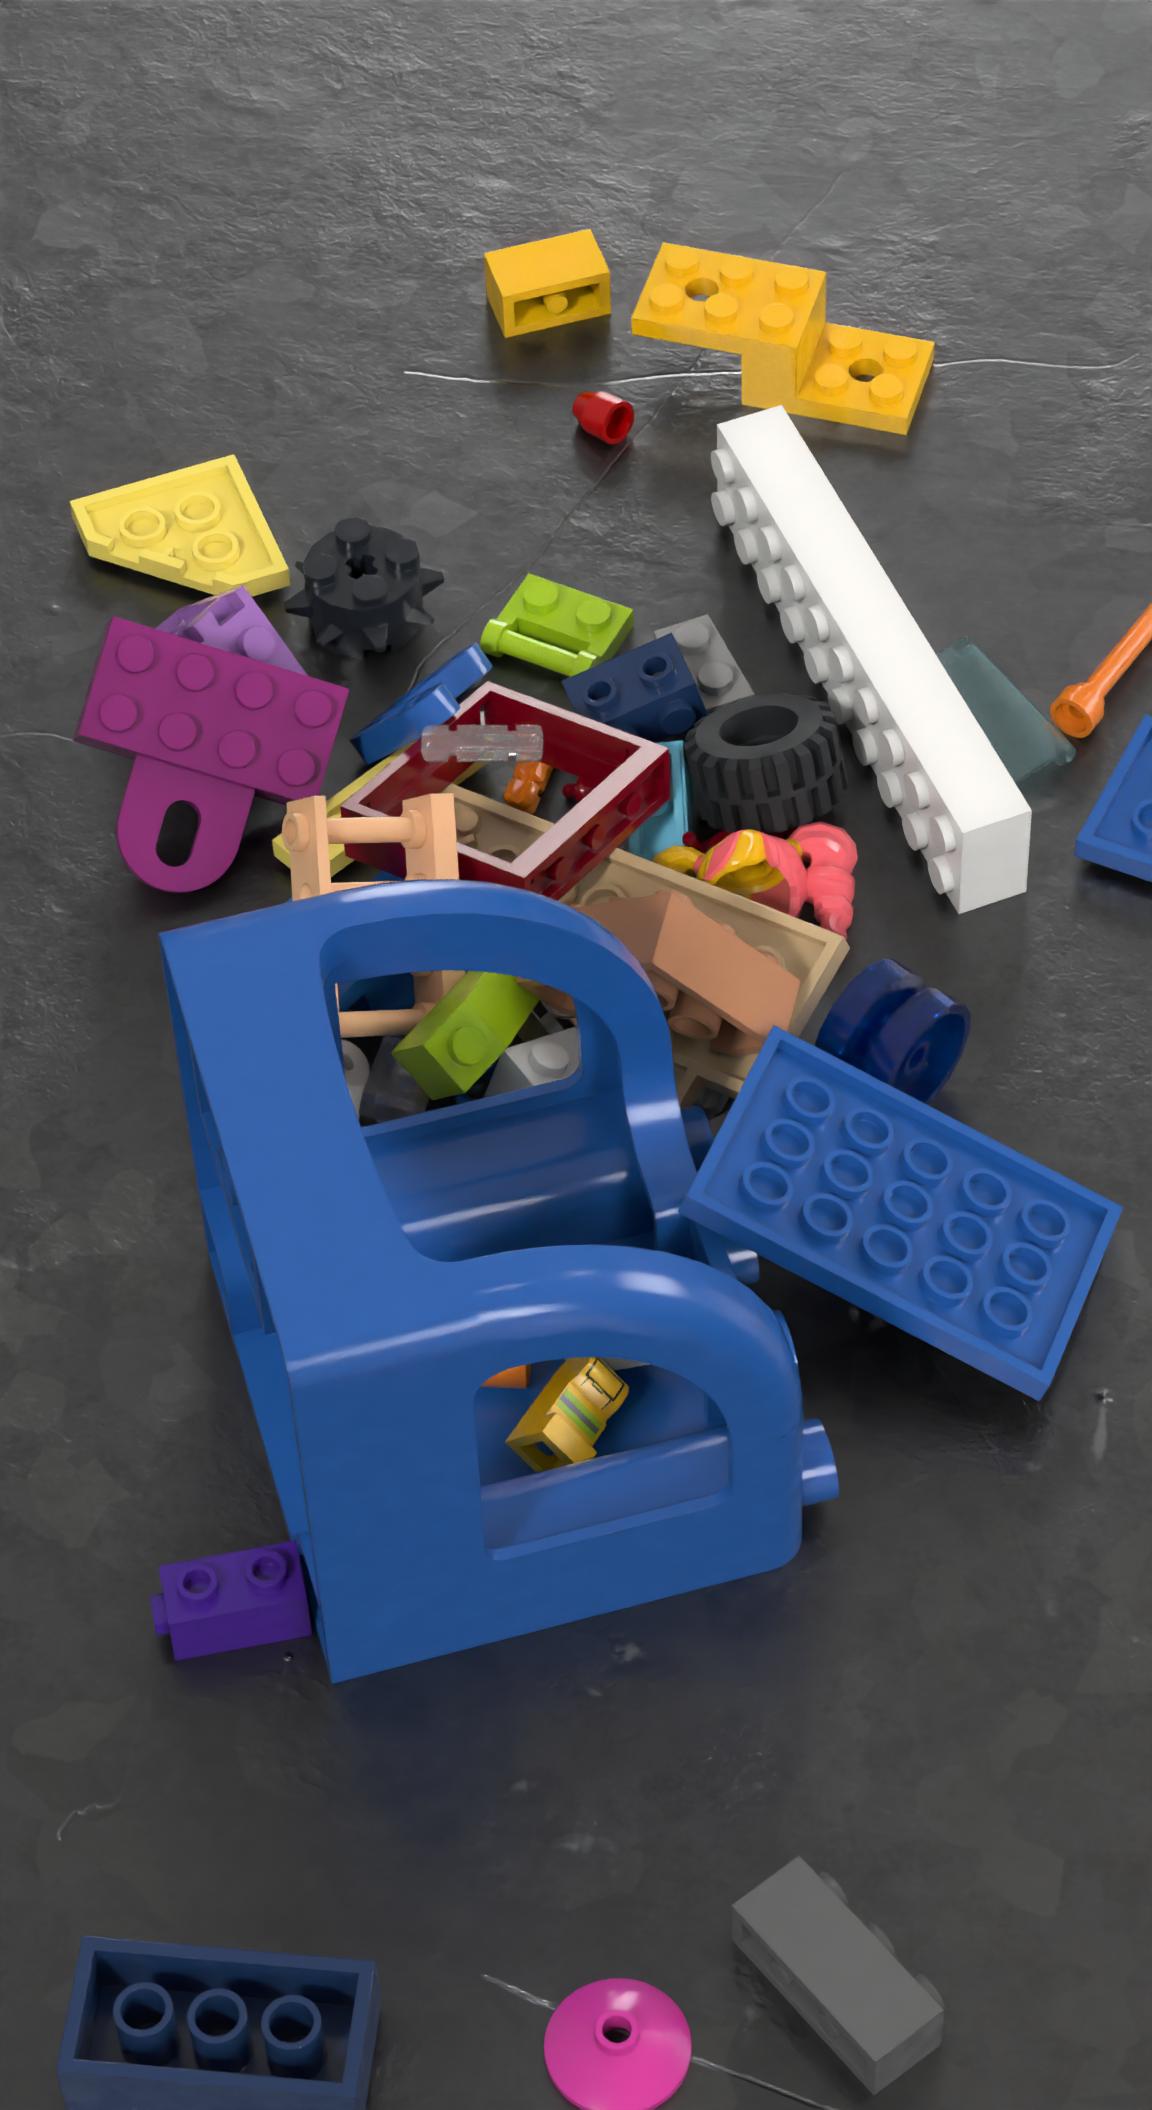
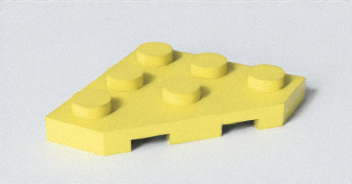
(186, 528)

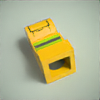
(569, 1414)

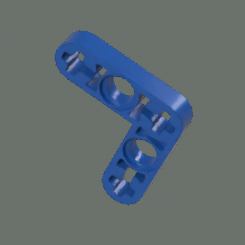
(425, 704)

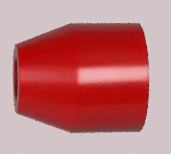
(604, 415)

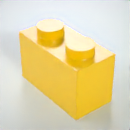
(547, 283)

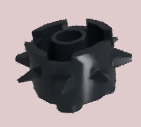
(363, 589)

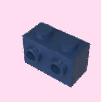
(635, 696)

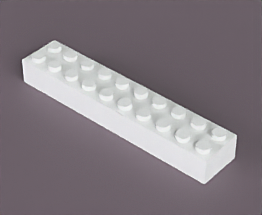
(872, 661)

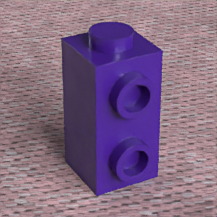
(232, 1601)

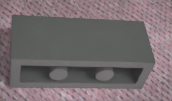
(838, 1973)

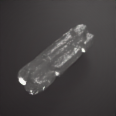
(482, 743)

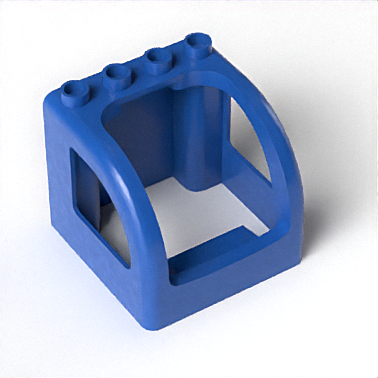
(437, 1248)

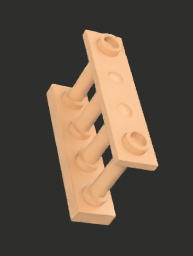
(430, 846)

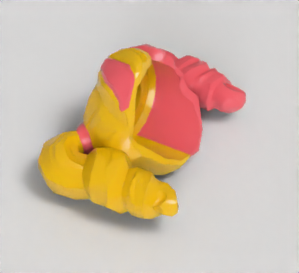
(773, 870)

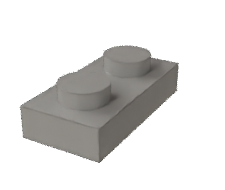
(709, 662)

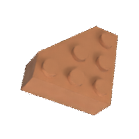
(700, 970)

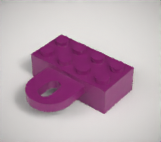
(205, 735)

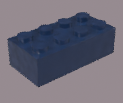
(216, 2029)

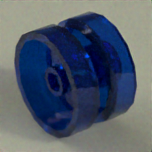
(897, 1029)

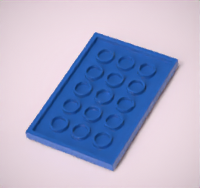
(903, 1212)

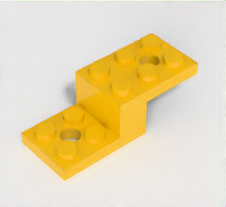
(786, 346)

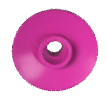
(624, 2074)

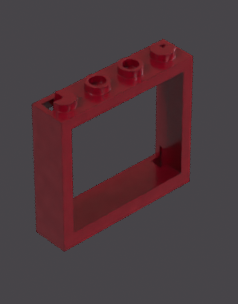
(631, 788)

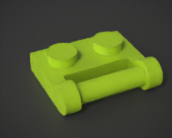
(557, 627)

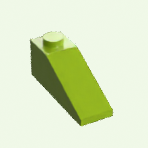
(465, 1033)

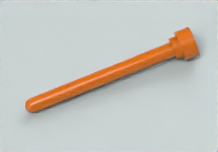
(1082, 705)

